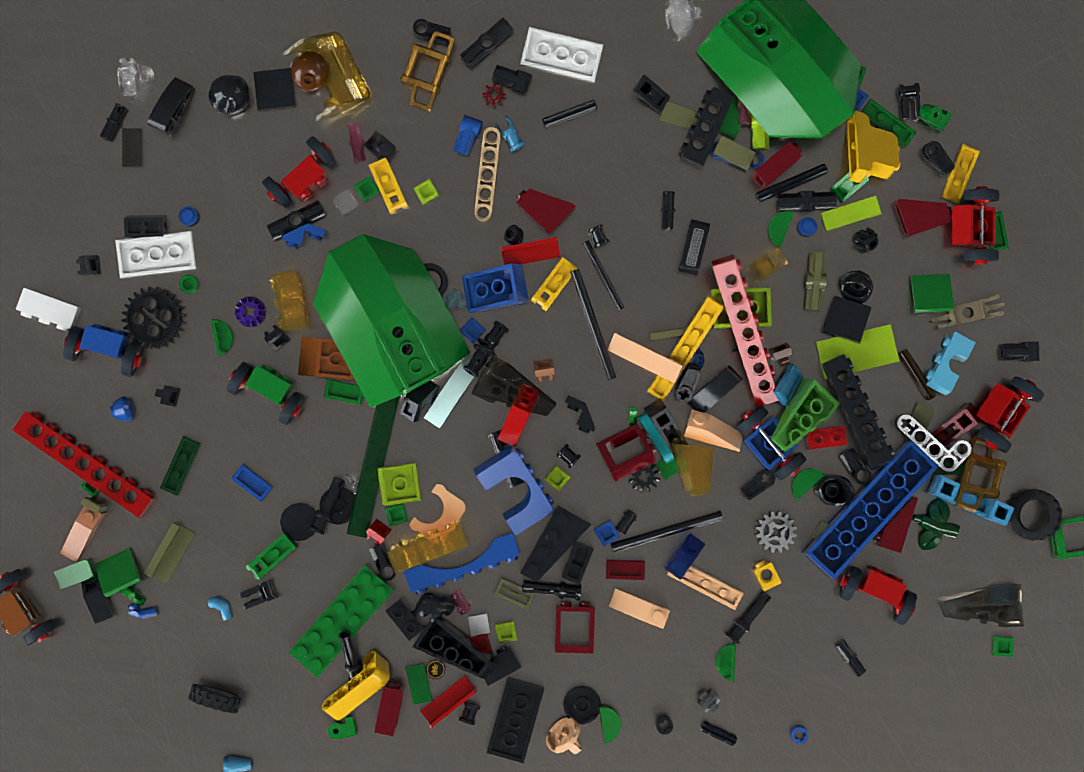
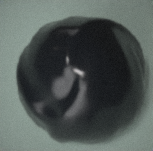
(229, 94)

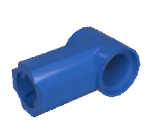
(468, 132)

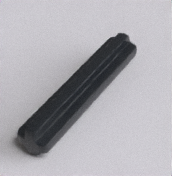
(569, 113)

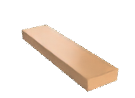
(645, 357)
(711, 587)

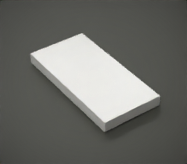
(561, 54)
(156, 254)

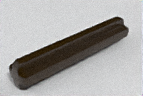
(916, 374)

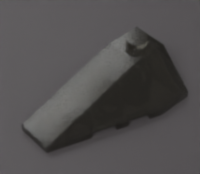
(502, 383)

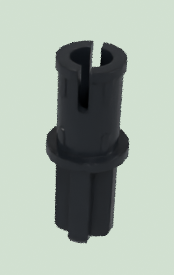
(112, 122)
(668, 210)
(850, 658)

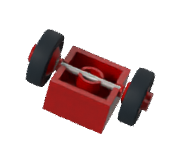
(304, 177)
(976, 225)
(1005, 410)
(878, 585)

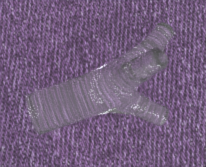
(352, 484)

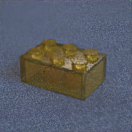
(290, 301)

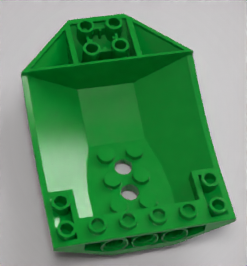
(801, 84)
(369, 292)

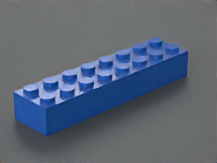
(870, 509)

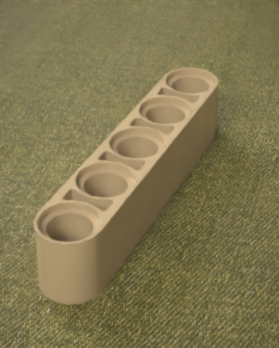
(487, 165)

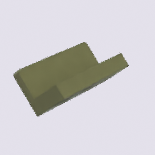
(170, 552)

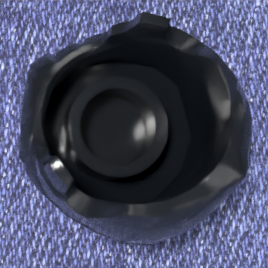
(834, 490)
(435, 605)

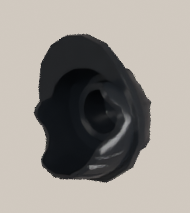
(856, 286)

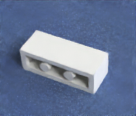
(48, 309)

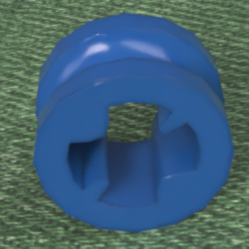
(796, 739)

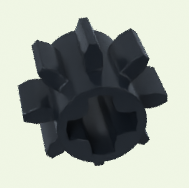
(866, 240)

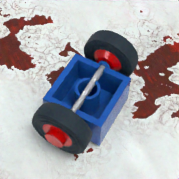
(109, 343)
(764, 448)

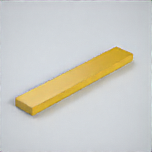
(689, 343)

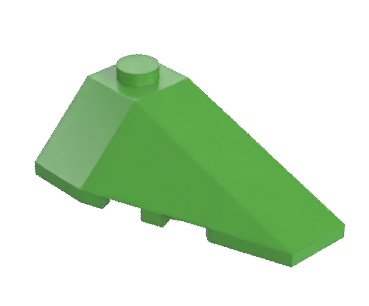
(802, 415)

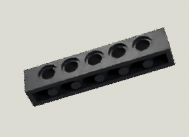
(874, 458)

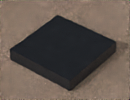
(274, 89)
(847, 319)

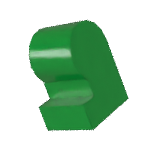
(934, 116)
(341, 730)

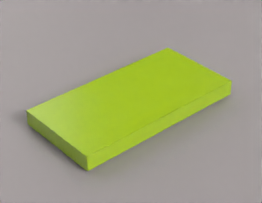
(874, 350)

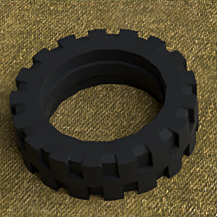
(1050, 529)
(214, 698)

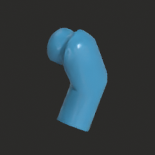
(222, 605)

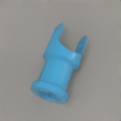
(511, 136)

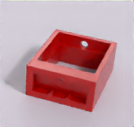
(518, 415)

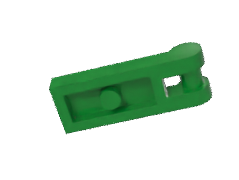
(272, 556)

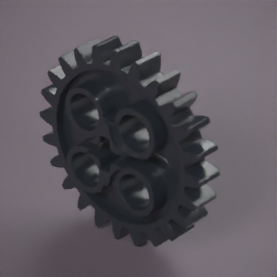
(142, 331)

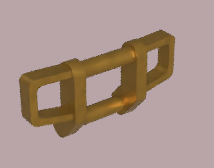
(434, 87)
(989, 463)

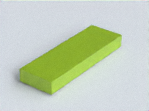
(851, 213)

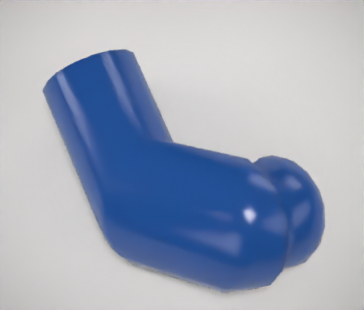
(141, 613)

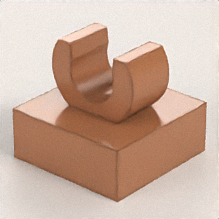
(544, 368)

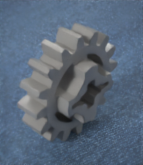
(765, 538)

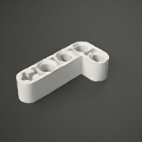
(929, 440)

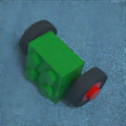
(270, 386)

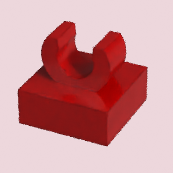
(378, 532)

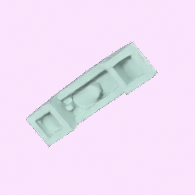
(450, 394)

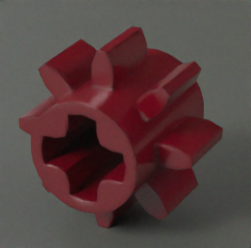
(490, 90)

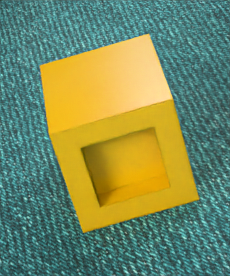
(774, 579)

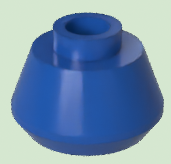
(122, 409)

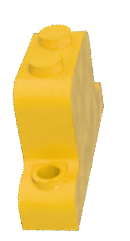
(870, 149)

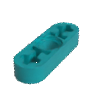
(656, 437)

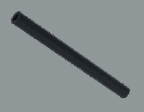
(593, 324)
(666, 531)

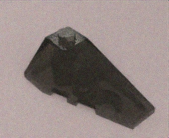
(997, 605)

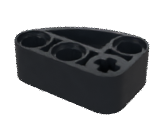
(170, 106)
(715, 390)

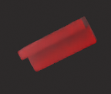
(531, 251)
(448, 701)

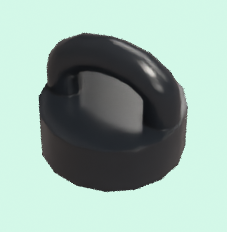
(514, 235)

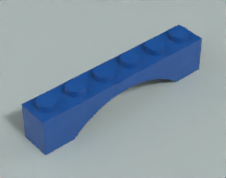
(423, 575)

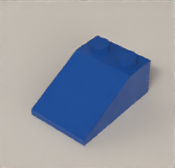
(495, 288)

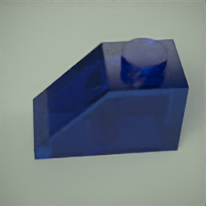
(685, 556)

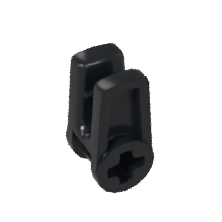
(905, 97)
(938, 159)
(688, 382)
(755, 485)
(266, 594)

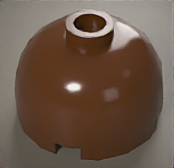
(310, 71)

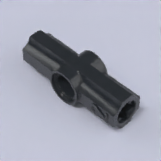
(496, 34)
(806, 201)
(284, 225)

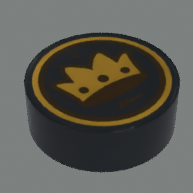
(435, 669)

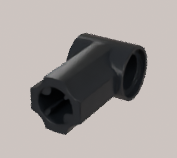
(431, 28)
(516, 80)
(1025, 351)
(854, 465)
(382, 560)

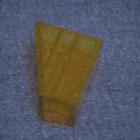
(767, 265)
(694, 467)

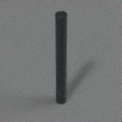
(603, 275)

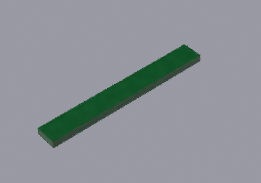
(373, 459)

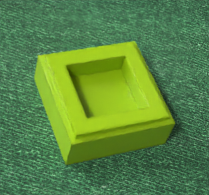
(426, 191)
(557, 478)
(506, 631)

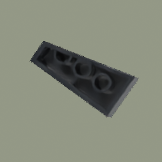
(555, 540)
(454, 648)

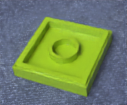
(399, 484)

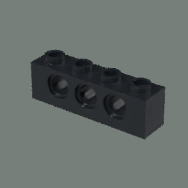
(722, 101)

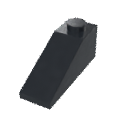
(665, 423)

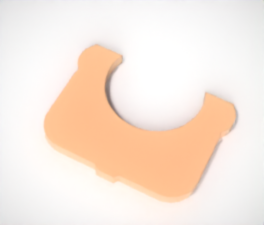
(452, 511)

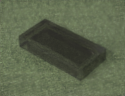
(131, 147)

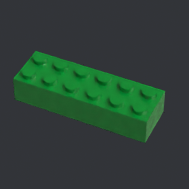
(347, 612)

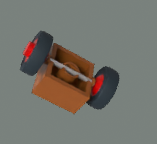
(17, 612)

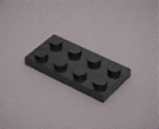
(515, 720)

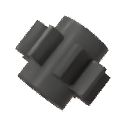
(709, 701)

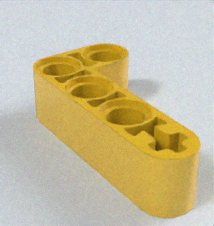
(359, 688)

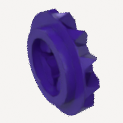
(259, 312)

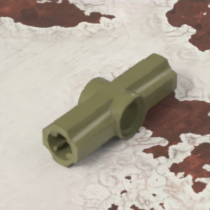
(815, 281)

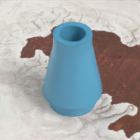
(236, 764)

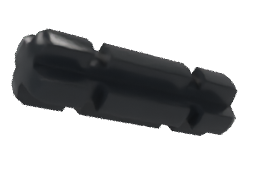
(718, 733)

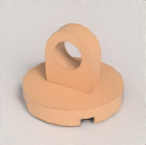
(564, 736)

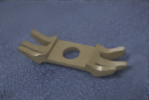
(979, 312)

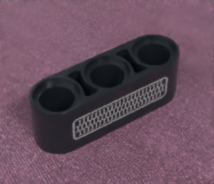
(694, 248)

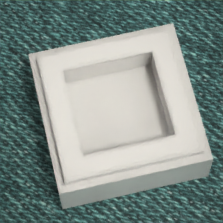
(479, 624)

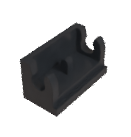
(144, 225)

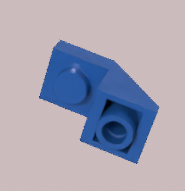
(298, 235)

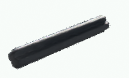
(792, 182)

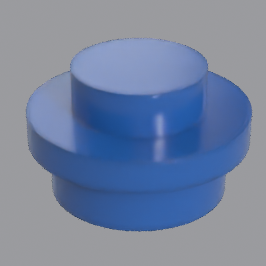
(188, 216)
(807, 226)

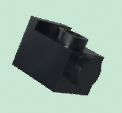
(379, 145)

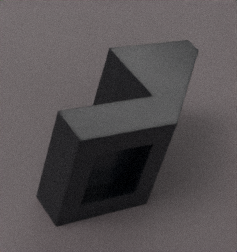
(416, 398)
(585, 421)
(97, 603)

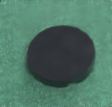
(343, 507)
(296, 521)
(582, 704)

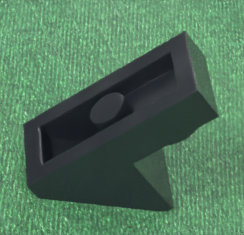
(651, 93)

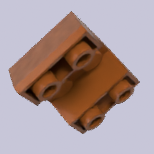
(322, 359)

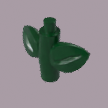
(935, 525)

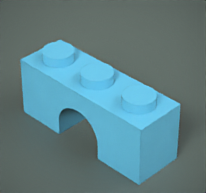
(941, 377)

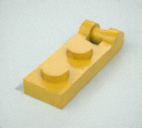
(387, 184)
(554, 283)

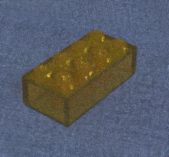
(427, 548)

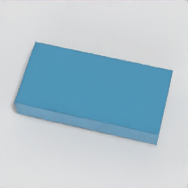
(788, 384)

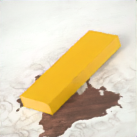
(960, 174)

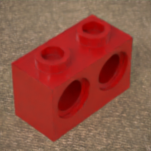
(826, 437)

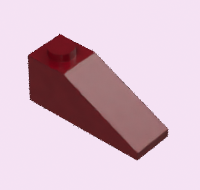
(954, 426)
(895, 530)

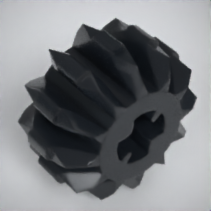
(649, 479)

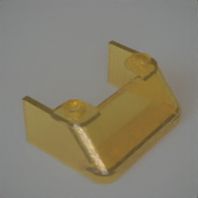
(345, 80)

